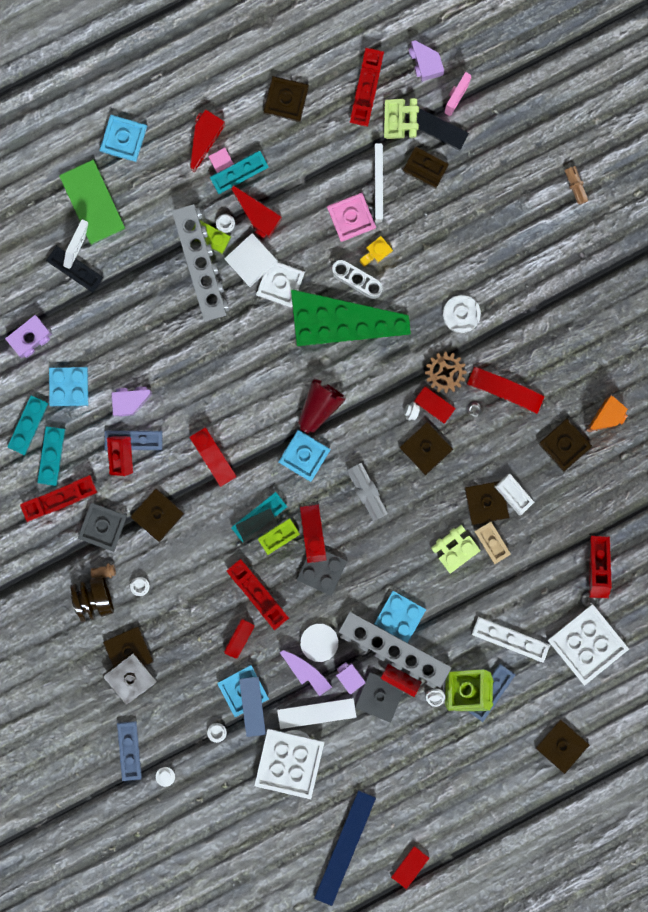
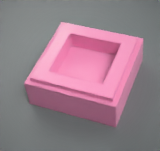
(220, 160)

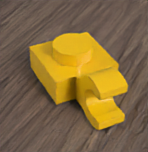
(377, 250)

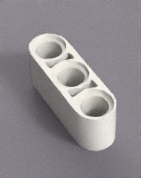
(352, 271)

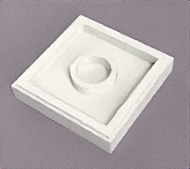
(75, 244)
(251, 260)
(278, 282)

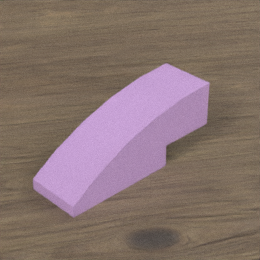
(305, 672)

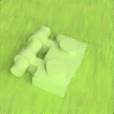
(395, 118)
(459, 553)

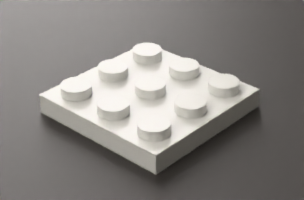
(588, 644)
(289, 763)

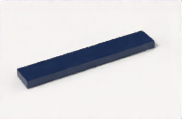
(345, 848)

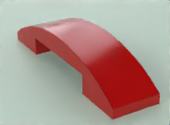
(366, 87)
(506, 389)
(58, 498)
(257, 594)

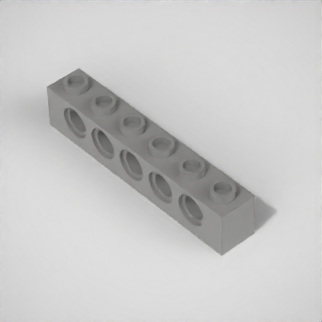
(181, 217)
(440, 669)

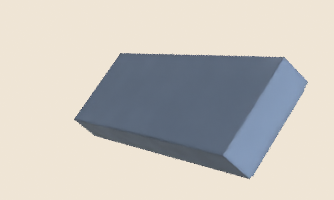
(140, 439)
(501, 678)
(252, 706)
(129, 751)

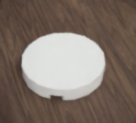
(461, 314)
(319, 642)

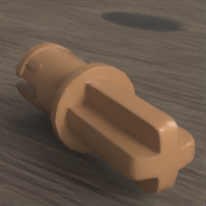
(576, 185)

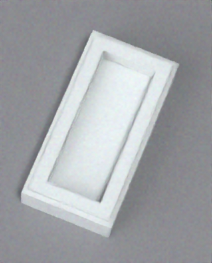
(514, 494)

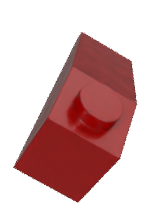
(206, 132)
(261, 218)
(213, 457)
(313, 533)
(600, 567)

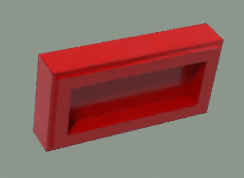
(434, 405)
(401, 680)
(410, 867)

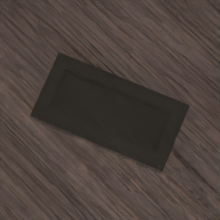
(257, 525)

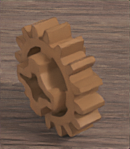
(448, 380)

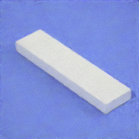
(378, 183)
(510, 639)
(316, 713)

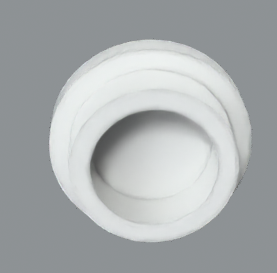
(225, 223)
(411, 411)
(139, 586)
(435, 697)
(216, 732)
(165, 776)

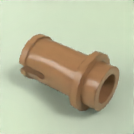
(106, 571)

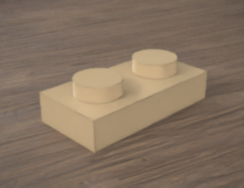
(492, 543)

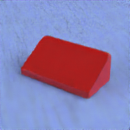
(120, 455)
(239, 638)

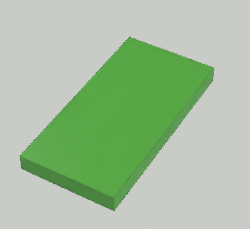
(92, 201)

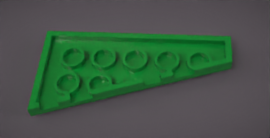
(334, 320)

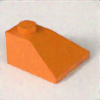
(609, 415)

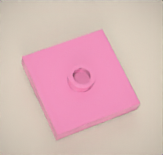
(457, 93)
(351, 217)

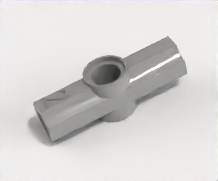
(367, 492)

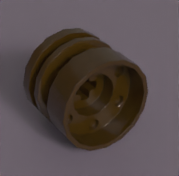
(91, 599)

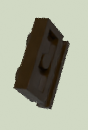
(425, 167)

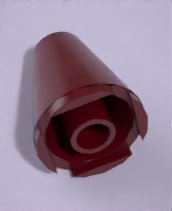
(319, 405)

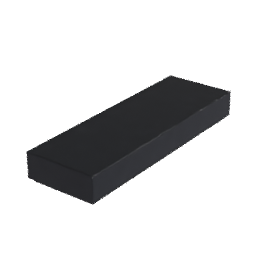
(441, 130)
(78, 272)

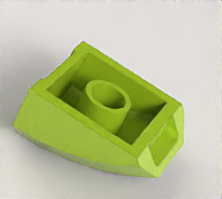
(469, 690)

